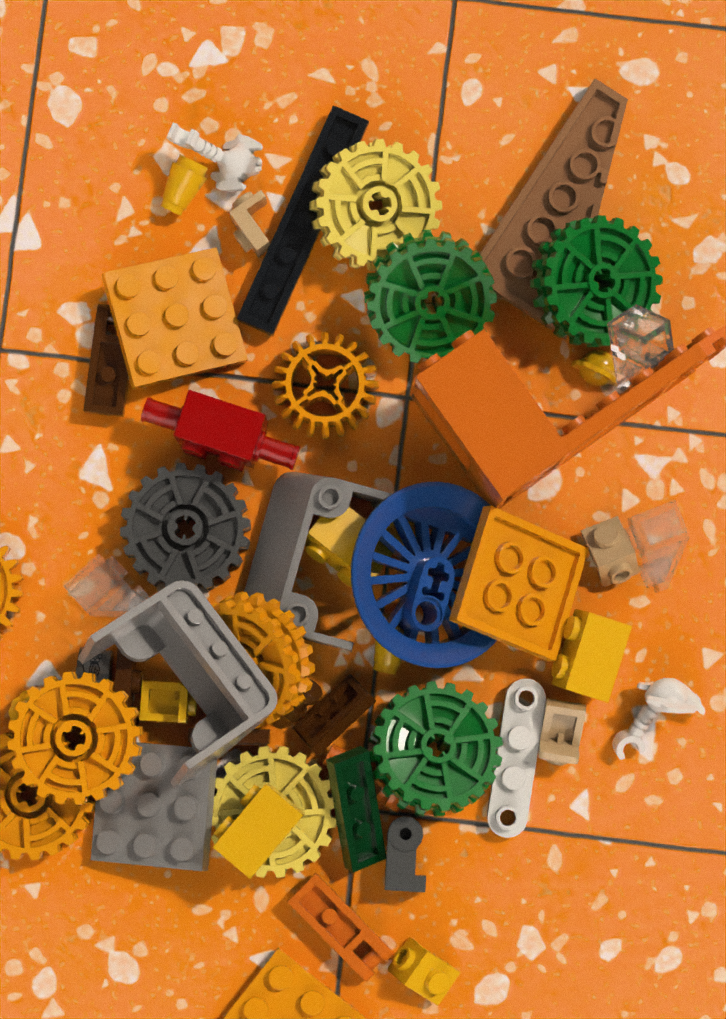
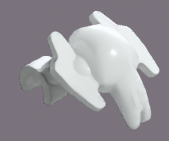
(234, 165)
(664, 696)

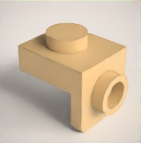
(249, 233)
(611, 551)
(561, 732)

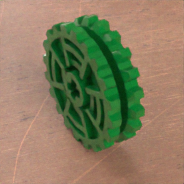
(578, 259)
(403, 282)
(461, 735)

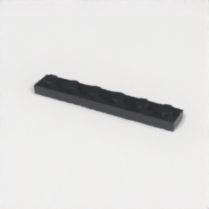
(295, 233)

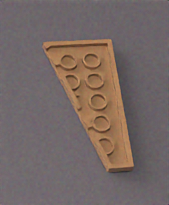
(560, 190)

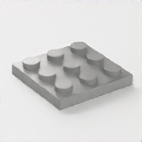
(152, 821)

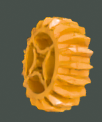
(310, 397)

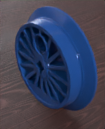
(446, 511)

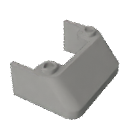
(284, 535)
(204, 658)

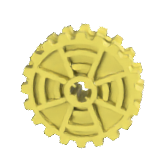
(347, 191)
(296, 782)

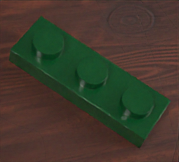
(356, 808)

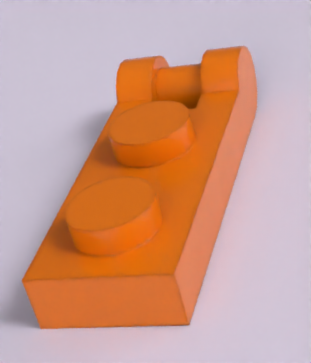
(339, 925)

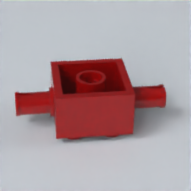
(220, 430)

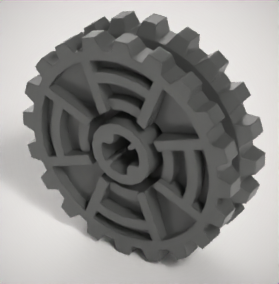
(186, 496)

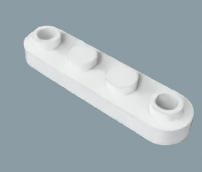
(515, 776)

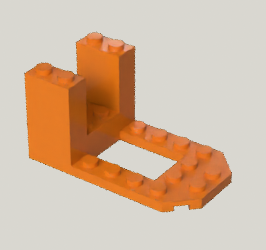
(501, 430)

